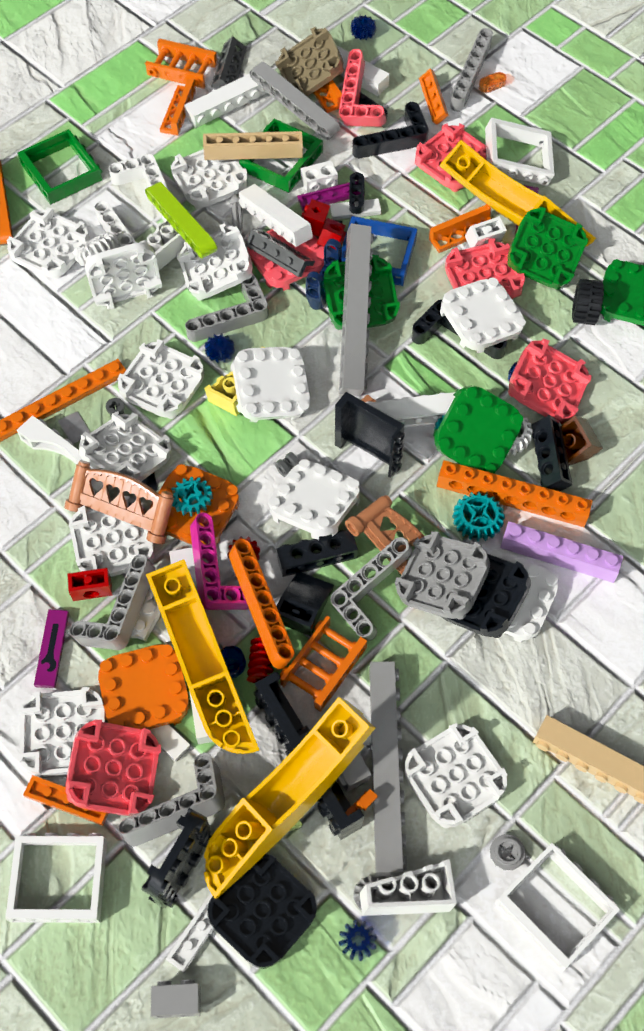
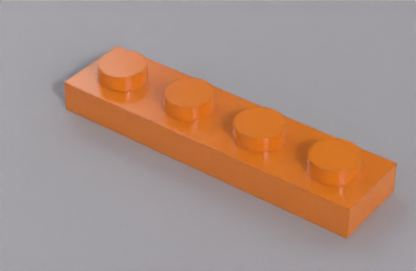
(433, 96)
(56, 797)

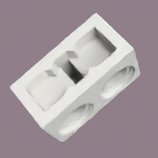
(319, 176)

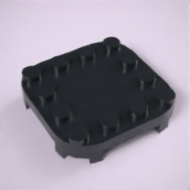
(497, 599)
(165, 882)
(263, 913)

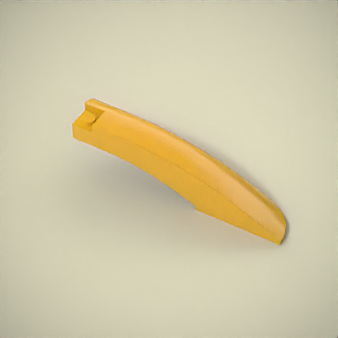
(497, 188)
(201, 659)
(285, 795)

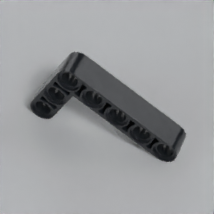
(394, 139)
(432, 321)

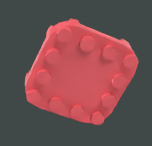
(436, 149)
(484, 263)
(280, 277)
(549, 381)
(112, 768)

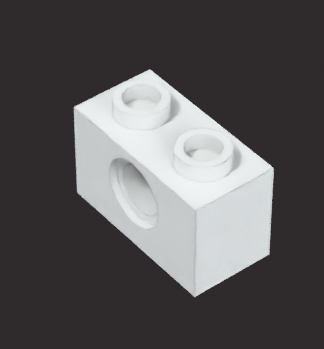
(482, 232)

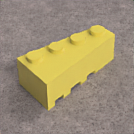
(224, 393)

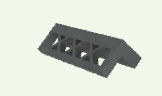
(226, 60)
(278, 252)

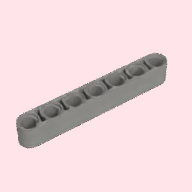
(471, 69)
(294, 100)

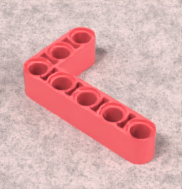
(351, 93)

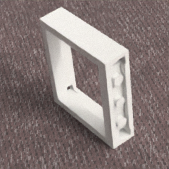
(523, 134)
(587, 884)
(57, 915)

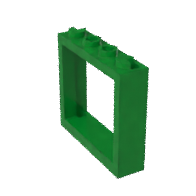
(50, 146)
(286, 183)

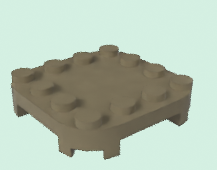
(311, 62)

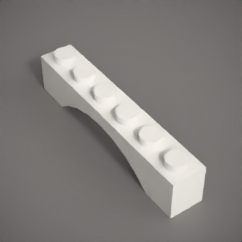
(41, 437)

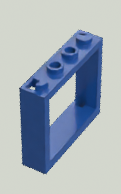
(392, 231)

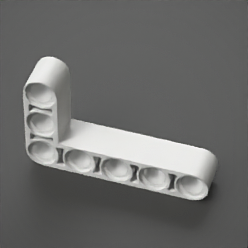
(136, 169)
(112, 223)

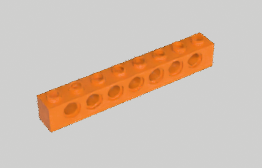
(515, 493)

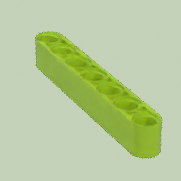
(181, 220)

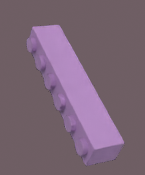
(561, 552)

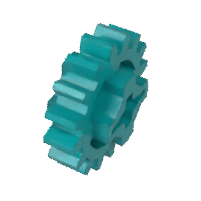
(191, 496)

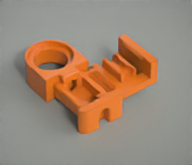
(363, 802)

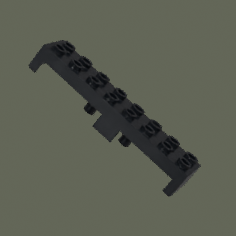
(291, 732)

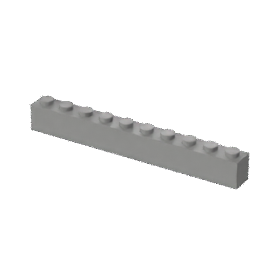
(356, 310)
(386, 771)

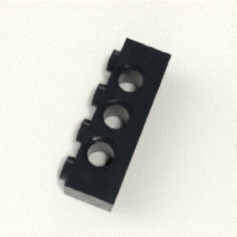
(551, 454)
(309, 560)

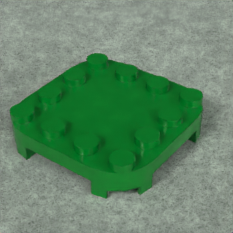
(547, 248)
(624, 292)
(383, 295)
(478, 429)

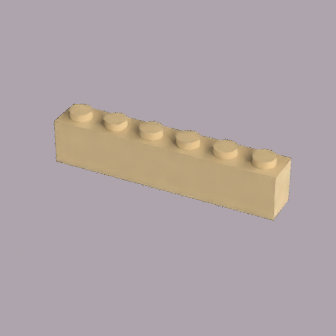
(252, 145)
(591, 757)

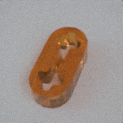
(492, 82)

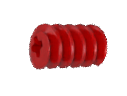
(258, 662)

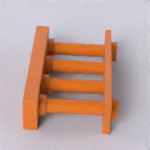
(181, 52)
(332, 681)

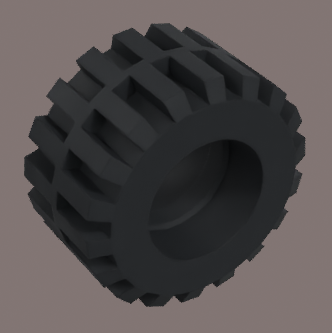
(587, 301)

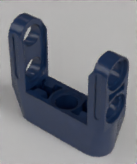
(315, 288)

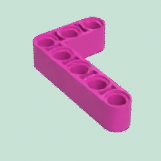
(211, 569)

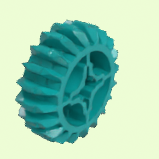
(480, 526)

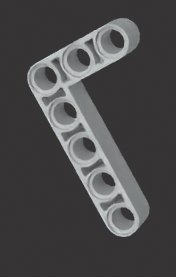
(233, 317)
(367, 585)
(124, 614)
(162, 819)

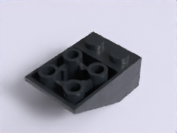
(303, 602)

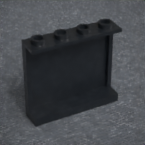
(369, 431)

